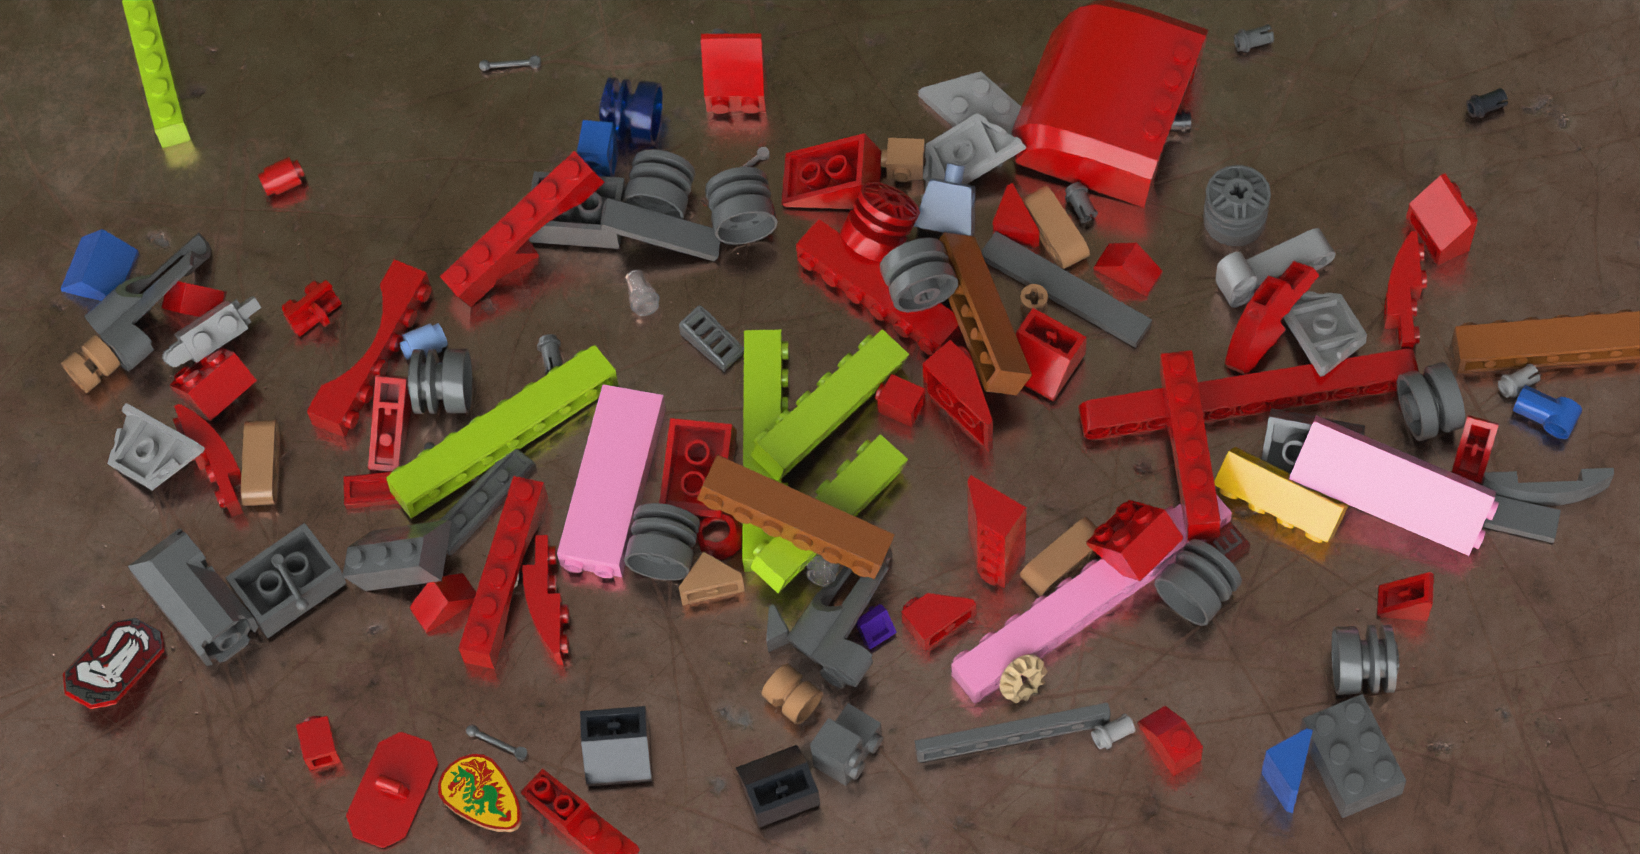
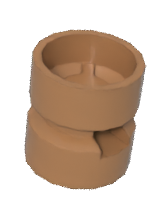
(99, 356)
(796, 697)

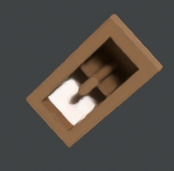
(710, 580)

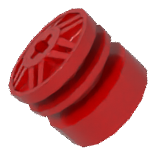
(879, 220)

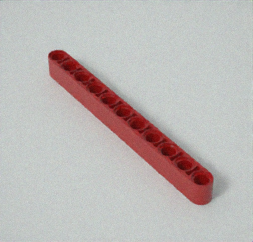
(1250, 394)

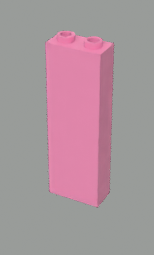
(611, 481)
(1394, 486)

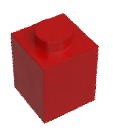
(900, 400)
(318, 742)

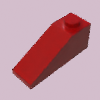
(389, 422)

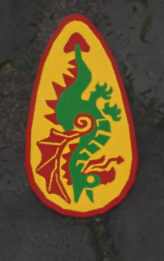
(480, 793)

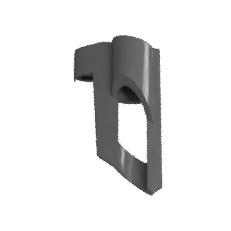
(123, 307)
(824, 629)

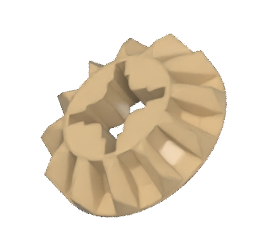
(1011, 683)

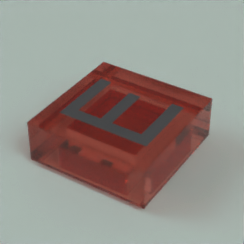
(1230, 542)

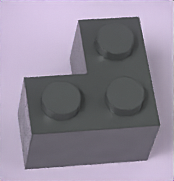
(845, 744)

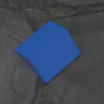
(99, 265)
(1285, 765)

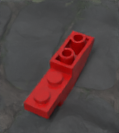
(1404, 291)
(1260, 321)
(215, 458)
(544, 602)
(575, 817)

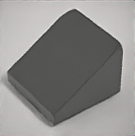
(776, 629)

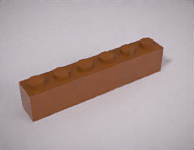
(984, 319)
(1546, 341)
(795, 517)

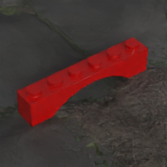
(481, 265)
(340, 400)
(490, 608)

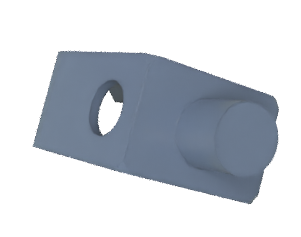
(948, 204)

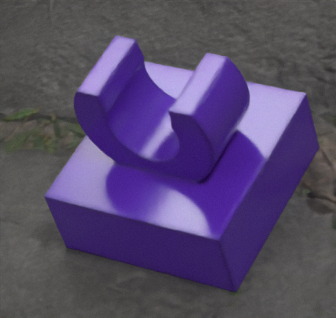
(875, 626)

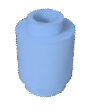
(423, 338)

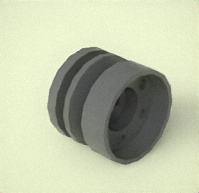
(660, 182)
(741, 205)
(1236, 205)
(436, 381)
(662, 541)
(1198, 582)
(1364, 659)

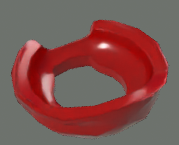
(726, 547)

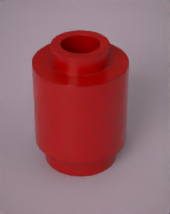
(281, 176)

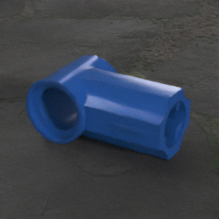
(1555, 415)

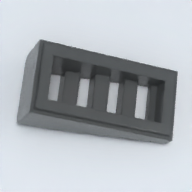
(702, 317)

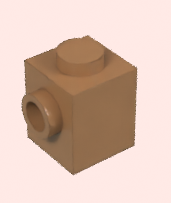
(904, 159)

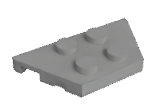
(968, 95)
(972, 144)
(1325, 329)
(149, 449)

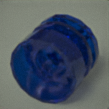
(631, 110)

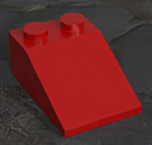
(734, 73)
(830, 173)
(955, 387)
(688, 460)

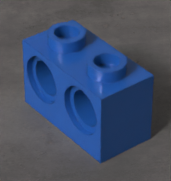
(599, 147)

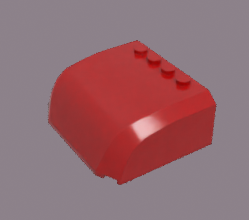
(1108, 97)

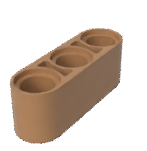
(1056, 228)
(260, 463)
(1060, 559)

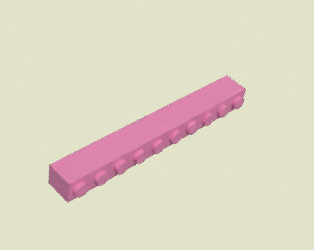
(1056, 617)

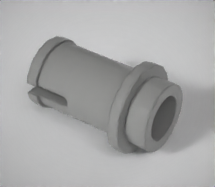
(1512, 384)
(1111, 732)

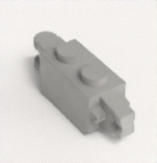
(210, 331)

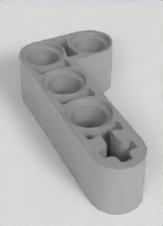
(1242, 277)

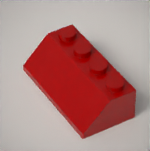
(995, 532)

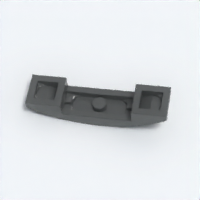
(1549, 493)

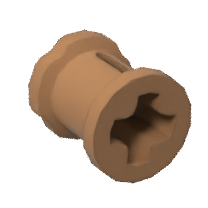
(1040, 298)

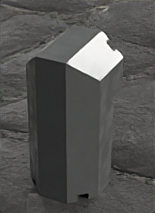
(194, 598)

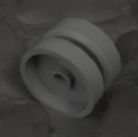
(918, 275)
(1431, 401)

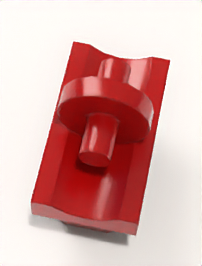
(312, 308)

